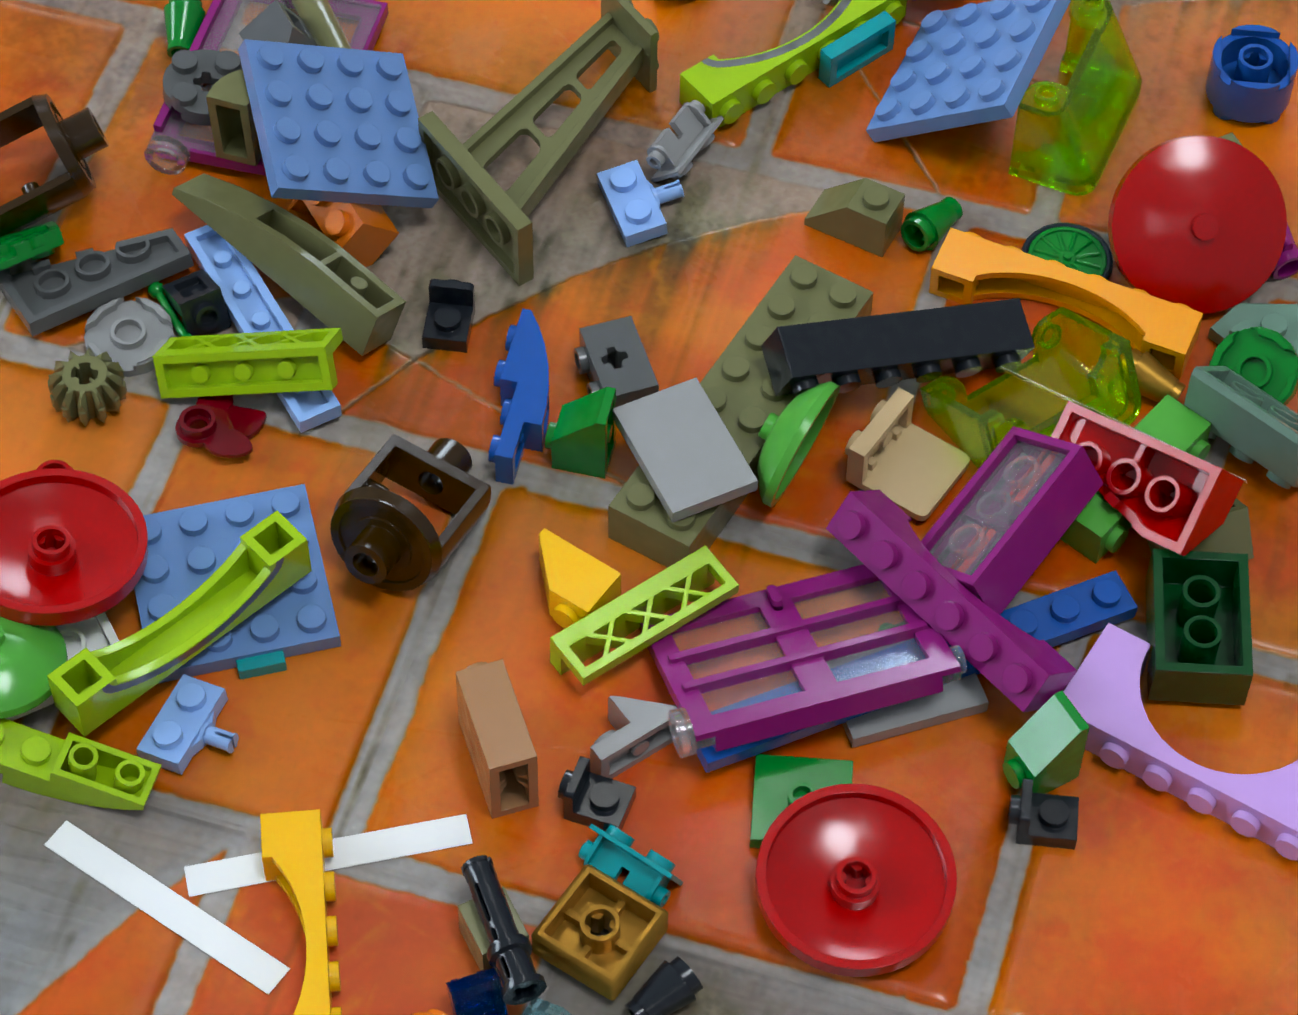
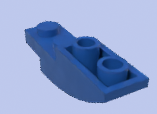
(524, 397)

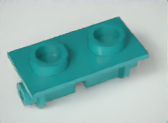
(613, 853)

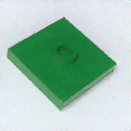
(786, 779)

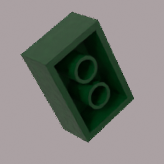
(1198, 627)

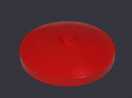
(1198, 223)
(67, 546)
(855, 880)

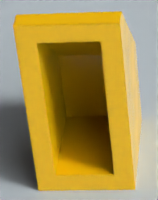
(574, 580)

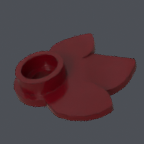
(219, 426)

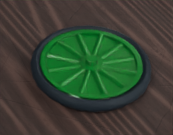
(1072, 246)

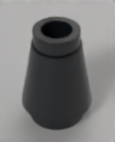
(666, 990)

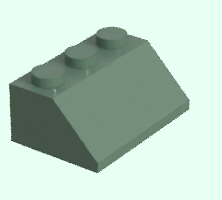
(1248, 420)

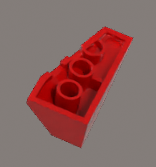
(1152, 484)

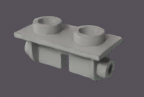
(675, 154)

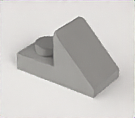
(639, 733)

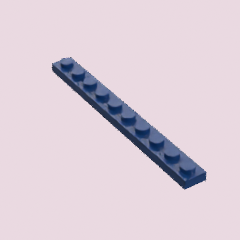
(1050, 618)

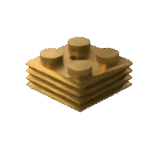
(596, 904)

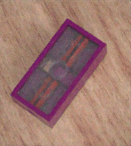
(1012, 514)

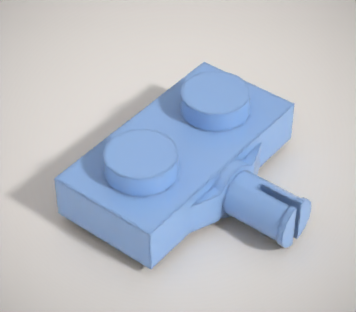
(636, 202)
(187, 725)

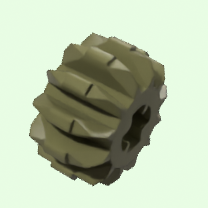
(87, 386)

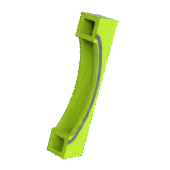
(741, 83)
(106, 680)

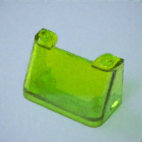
(1072, 129)
(1069, 358)

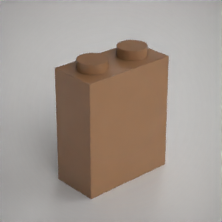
(497, 738)

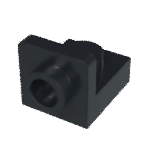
(198, 303)
(449, 315)
(595, 798)
(1044, 818)

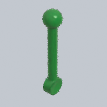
(156, 291)

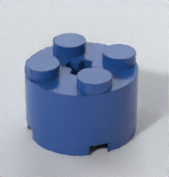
(1251, 75)

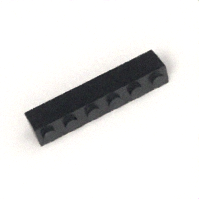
(898, 347)

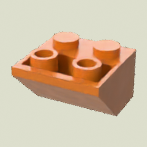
(356, 227)

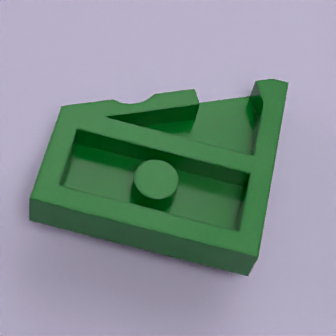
(29, 243)

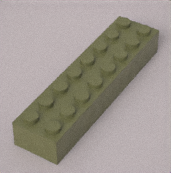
(743, 399)

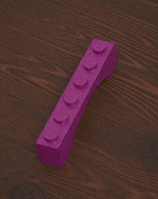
(1011, 659)

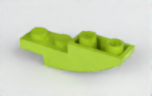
(74, 768)

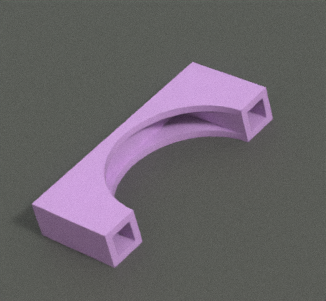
(1123, 737)

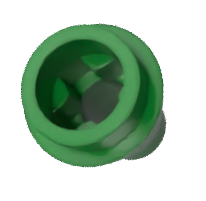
(182, 23)
(928, 225)

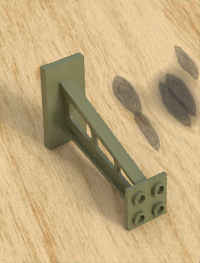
(501, 216)

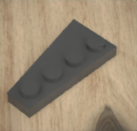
(78, 286)

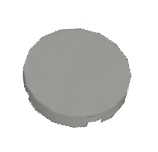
(129, 333)

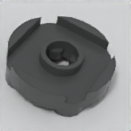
(186, 74)

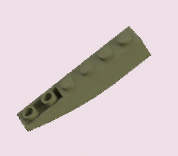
(298, 260)

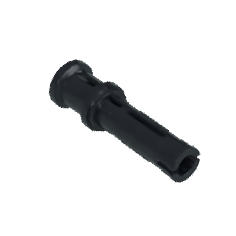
(507, 948)

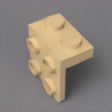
(903, 459)

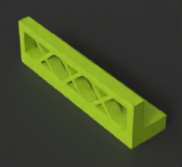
(247, 363)
(642, 604)

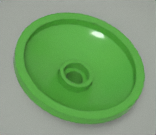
(791, 438)
(25, 661)

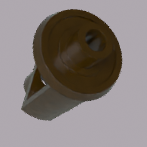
(73, 141)
(387, 536)

